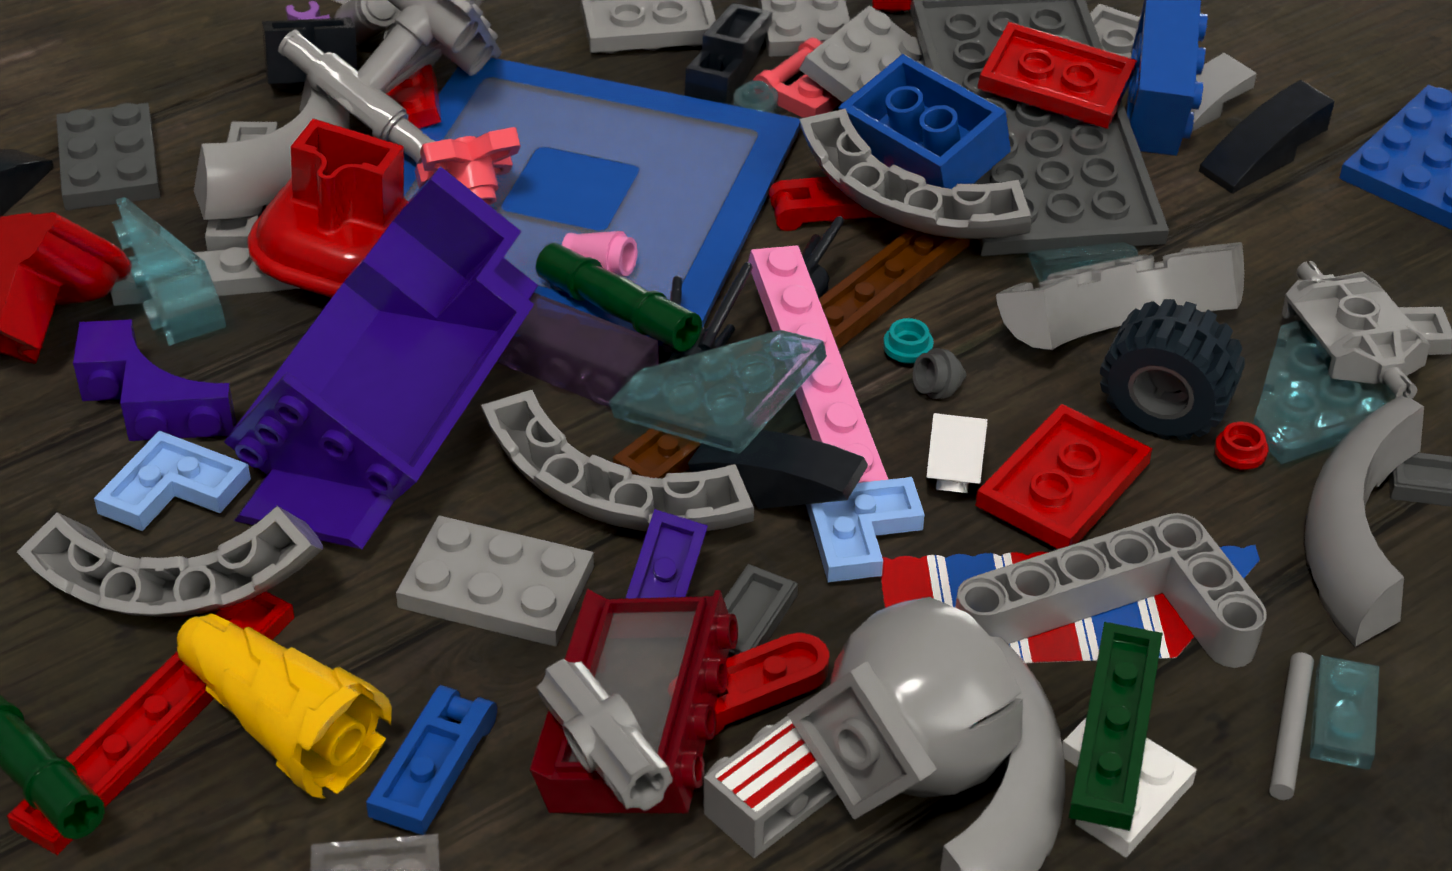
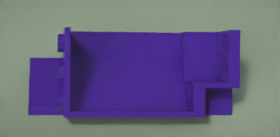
(386, 366)

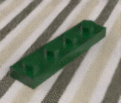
(1116, 727)

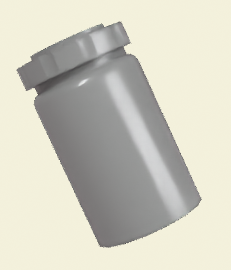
(368, 16)

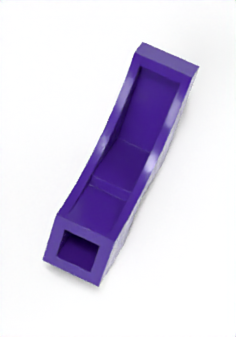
(151, 399)

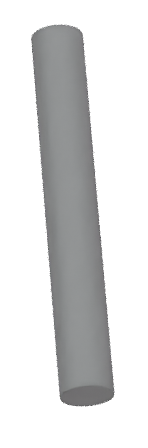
(1291, 726)

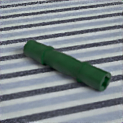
(618, 296)
(46, 780)

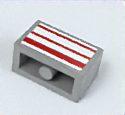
(766, 788)

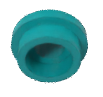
(907, 340)

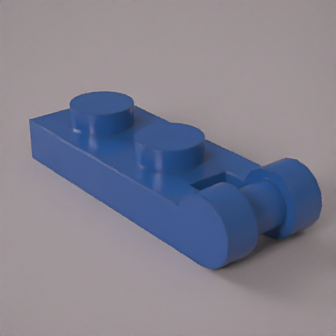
(430, 760)

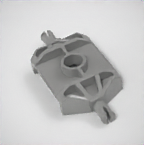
(1358, 328)

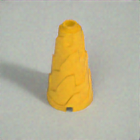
(299, 710)

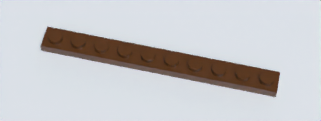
(848, 310)

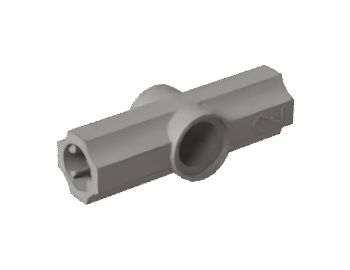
(604, 734)

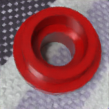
(1242, 446)

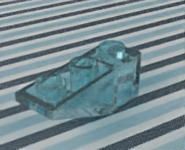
(176, 278)

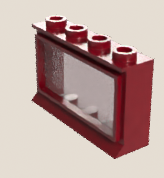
(668, 668)

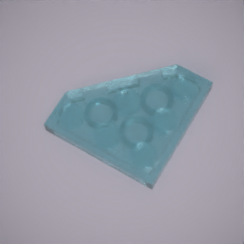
(723, 392)
(1305, 407)

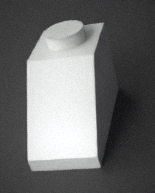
(956, 451)

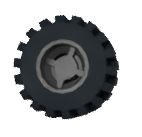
(1172, 370)

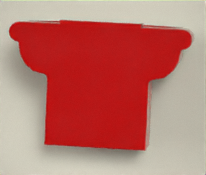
(330, 209)
(48, 265)

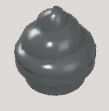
(938, 373)

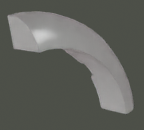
(248, 173)
(904, 197)
(1106, 292)
(606, 488)
(1347, 565)
(240, 569)
(1029, 805)

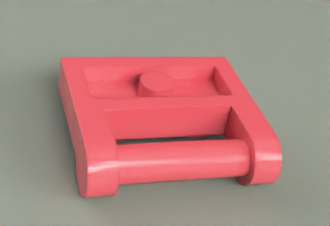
(804, 95)

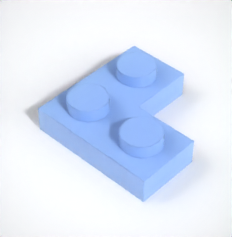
(166, 470)
(849, 528)

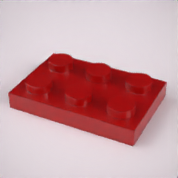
(1057, 74)
(1063, 477)

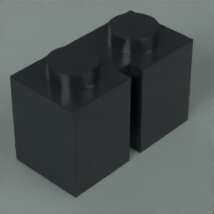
(327, 34)

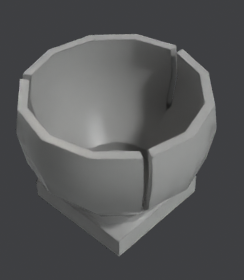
(908, 705)

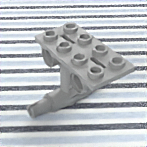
(420, 35)

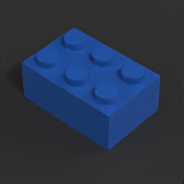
(1166, 73)
(928, 124)

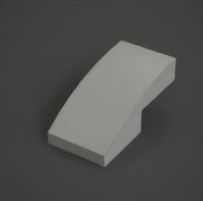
(1222, 80)

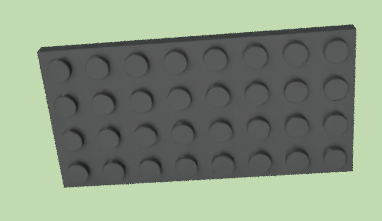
(1076, 177)

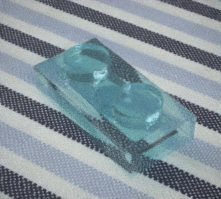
(1345, 712)

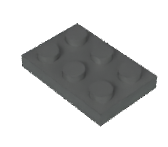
(107, 156)

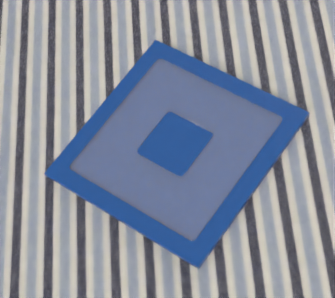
(625, 159)

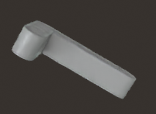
(1117, 569)

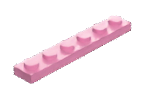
(827, 394)

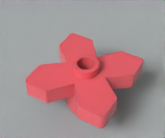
(471, 160)

